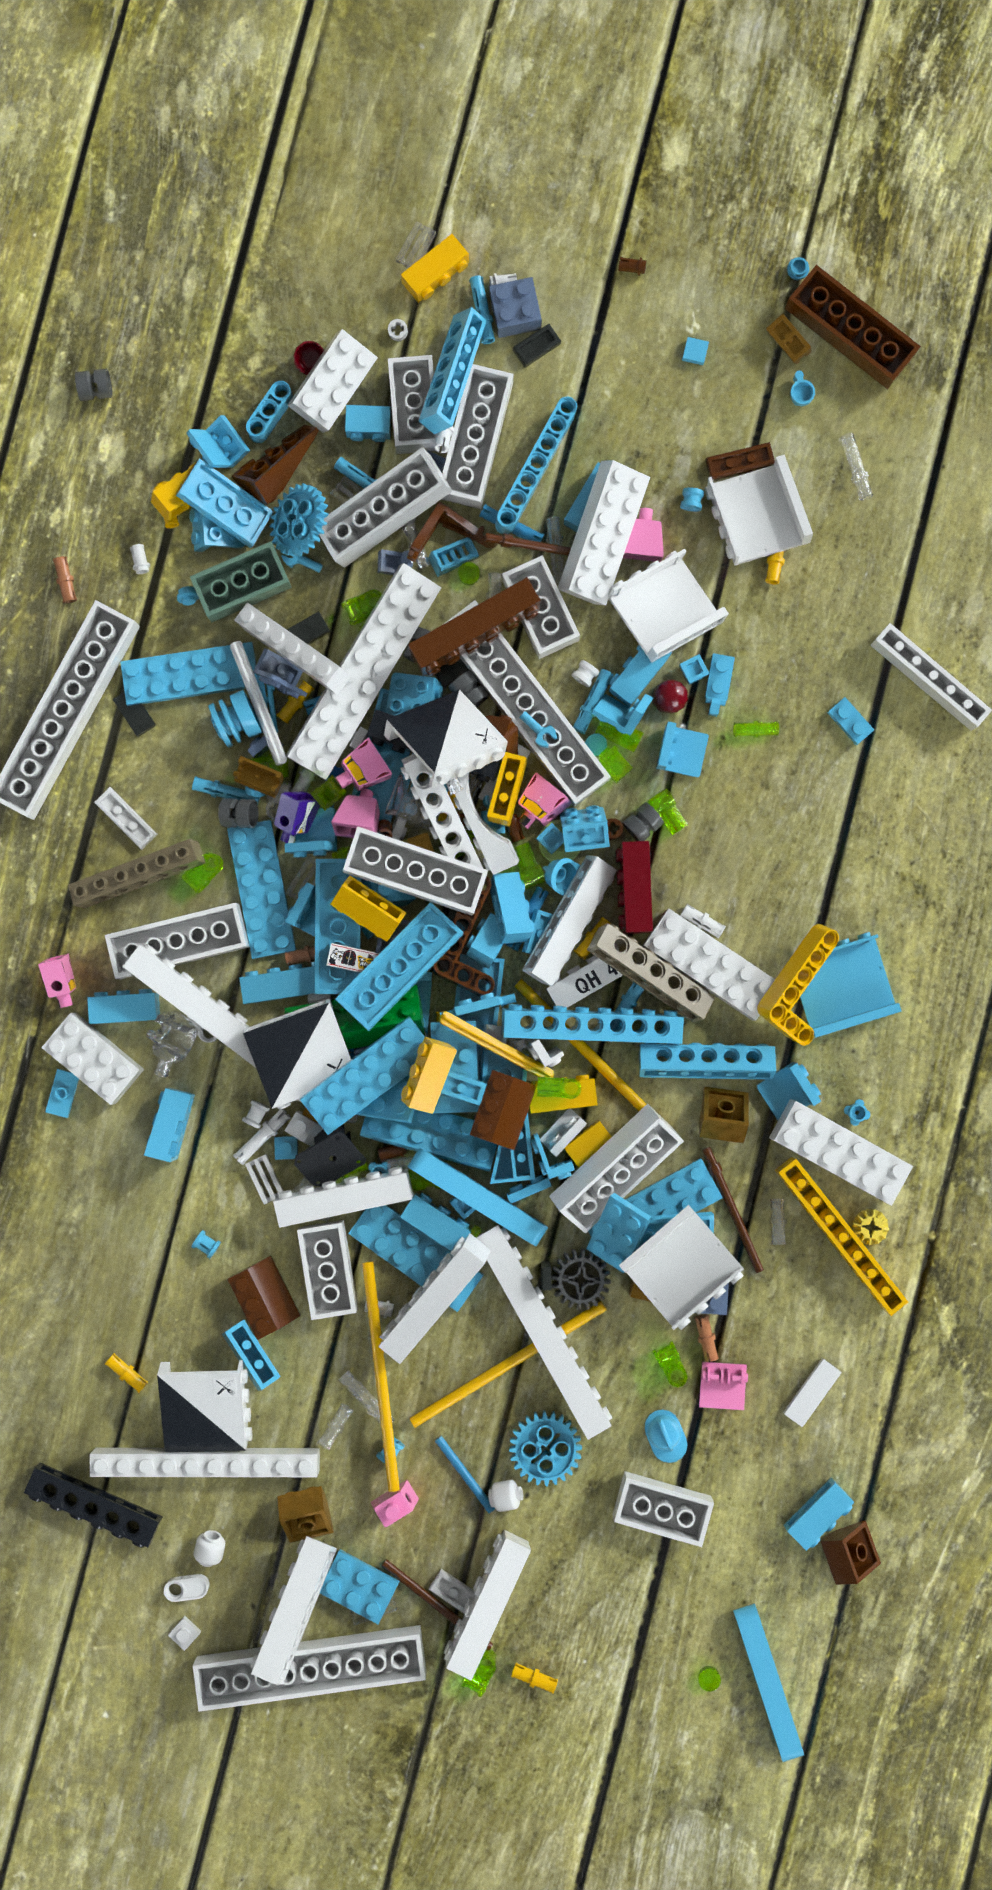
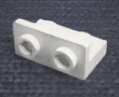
(563, 1131)

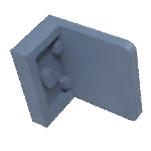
(279, 673)

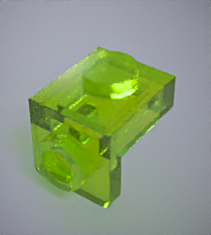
(614, 763)

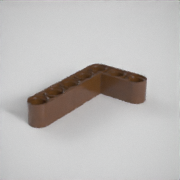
(452, 957)

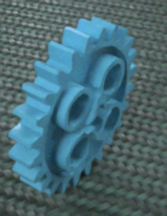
(298, 520)
(530, 1435)

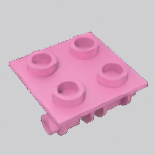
(723, 1385)

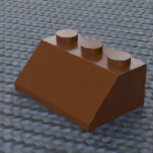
(503, 1110)
(264, 1297)

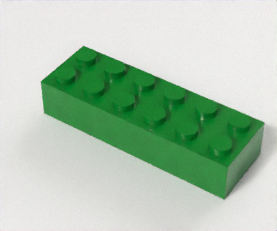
(357, 1036)

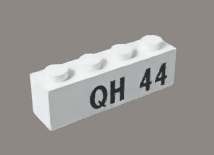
(582, 981)

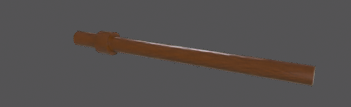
(508, 541)
(716, 1170)
(423, 1594)

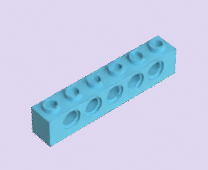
(452, 370)
(697, 1068)

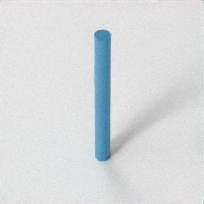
(464, 1473)

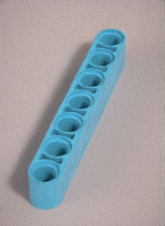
(543, 458)
(477, 1196)
(768, 1682)

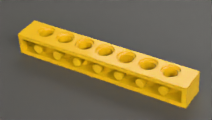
(841, 1236)

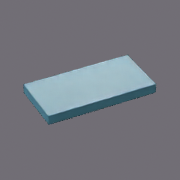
(224, 503)

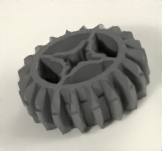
(590, 1279)

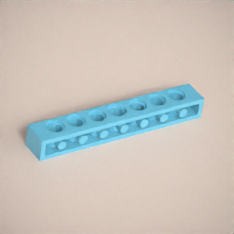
(670, 1033)

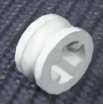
(392, 325)

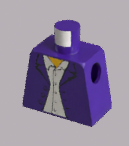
(295, 814)

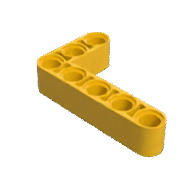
(793, 981)

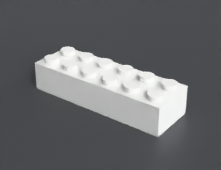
(476, 435)
(384, 507)
(603, 532)
(415, 871)
(182, 937)
(709, 963)
(841, 1152)
(616, 1167)
(433, 1297)
(487, 1604)
(293, 1612)

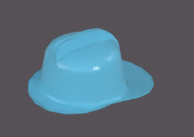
(560, 874)
(665, 1436)

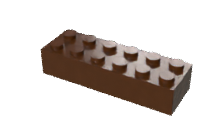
(852, 327)
(475, 627)

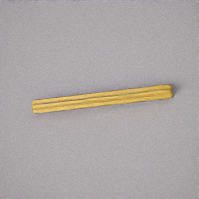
(494, 1045)

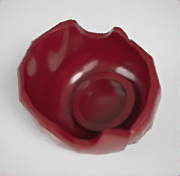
(306, 356)
(670, 696)

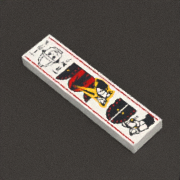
(349, 958)

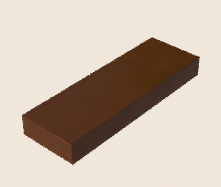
(740, 461)

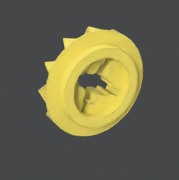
(865, 1218)

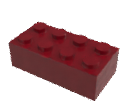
(635, 887)

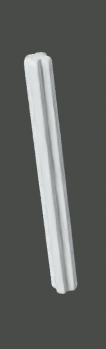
(258, 703)

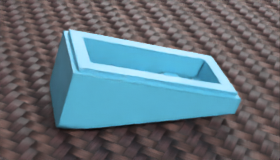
(449, 549)

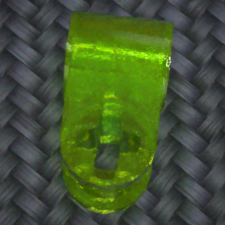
(361, 606)
(200, 876)
(669, 1360)
(482, 1675)

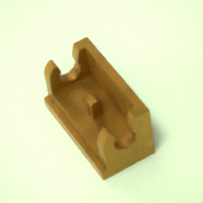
(789, 339)
(258, 777)

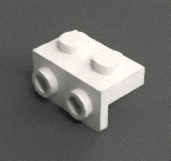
(538, 1052)

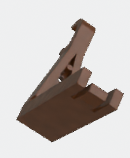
(451, 521)

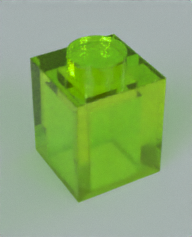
(328, 793)

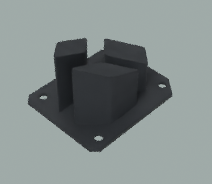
(315, 1159)

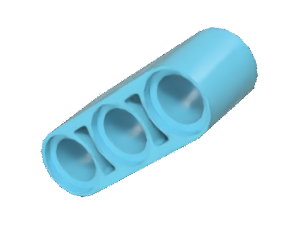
(270, 401)

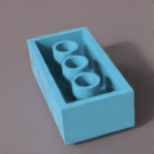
(463, 1063)

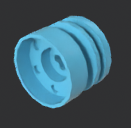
(235, 718)

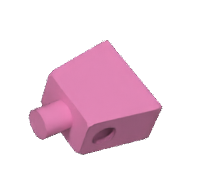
(645, 539)
(356, 811)
(394, 1505)

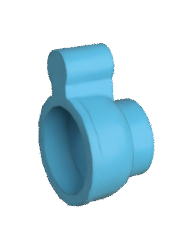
(802, 390)

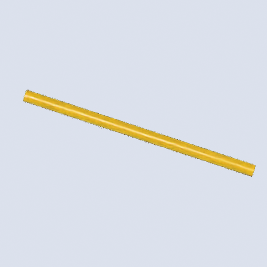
(586, 1051)
(500, 1368)
(380, 1376)

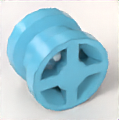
(692, 499)

